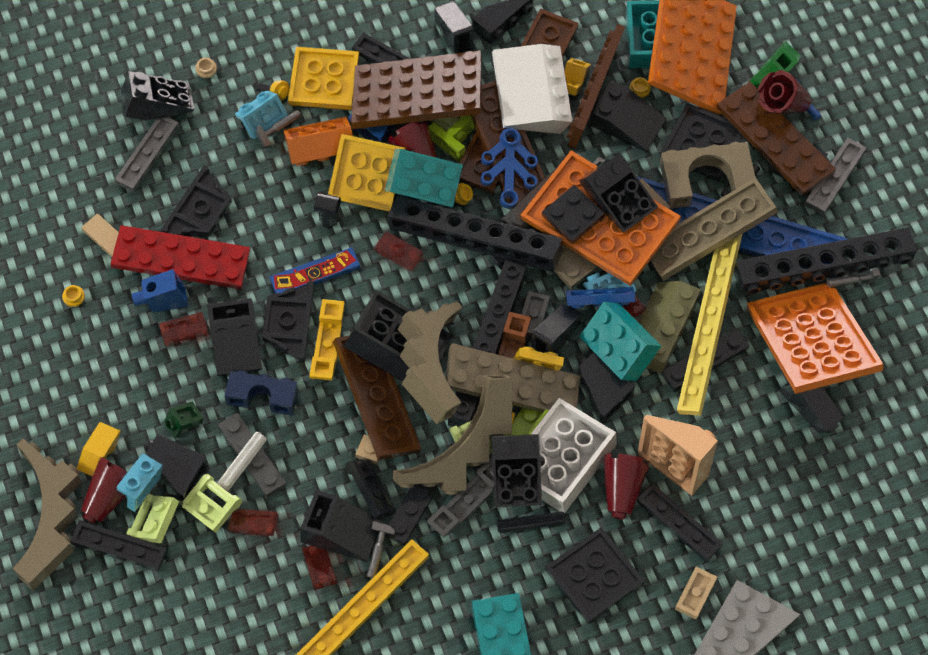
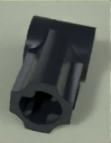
(328, 209)

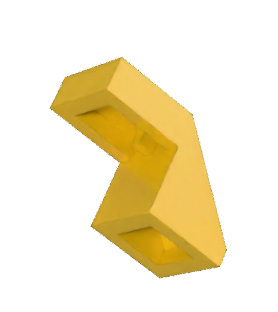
(575, 75)
(100, 444)

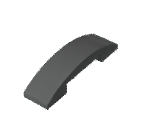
(465, 503)

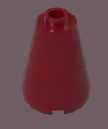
(783, 93)
(415, 138)
(623, 483)
(102, 492)

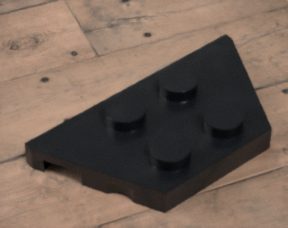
(199, 207)
(289, 320)

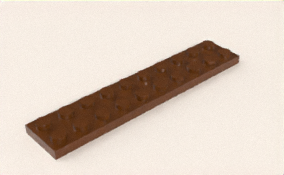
(547, 30)

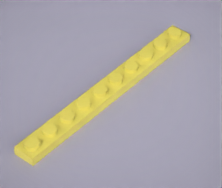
(708, 328)

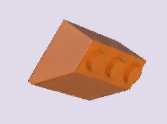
(315, 140)

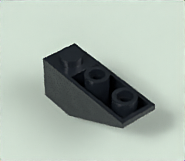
(499, 17)

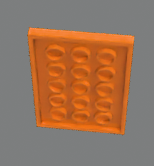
(693, 50)
(604, 244)
(814, 337)

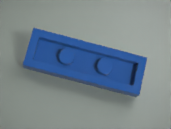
(580, 298)

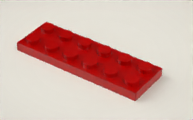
(189, 256)

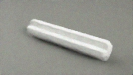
(242, 461)

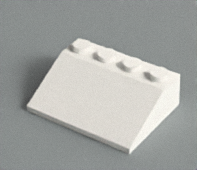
(532, 88)
(570, 452)

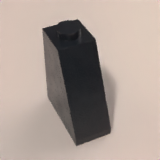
(455, 28)
(556, 329)
(603, 387)
(814, 407)
(180, 465)

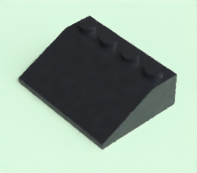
(378, 337)

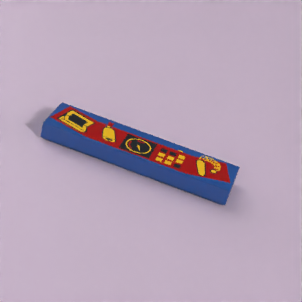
(317, 271)

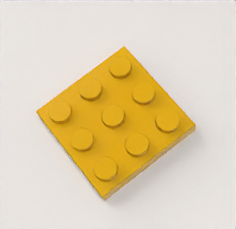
(323, 78)
(363, 172)

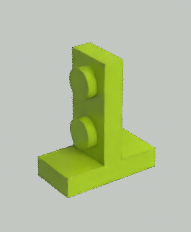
(451, 140)

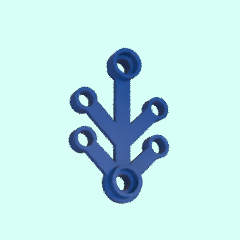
(510, 165)

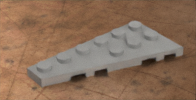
(745, 623)

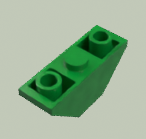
(782, 59)

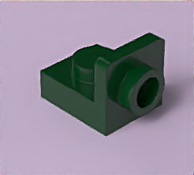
(182, 417)

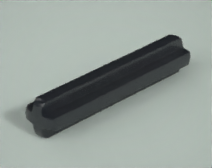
(531, 522)

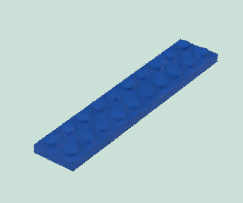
(767, 237)

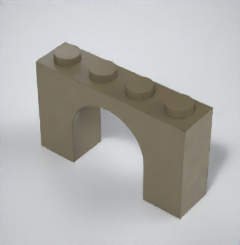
(677, 165)

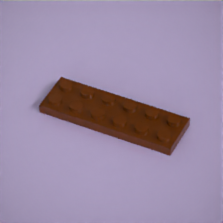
(594, 85)
(489, 128)
(776, 140)
(378, 405)

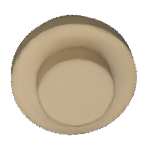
(206, 68)

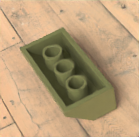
(667, 317)

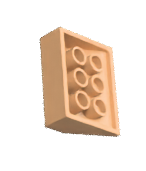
(678, 451)

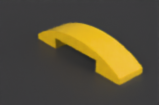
(330, 327)

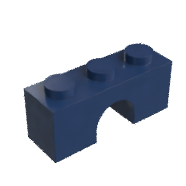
(244, 386)

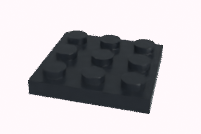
(700, 130)
(594, 575)

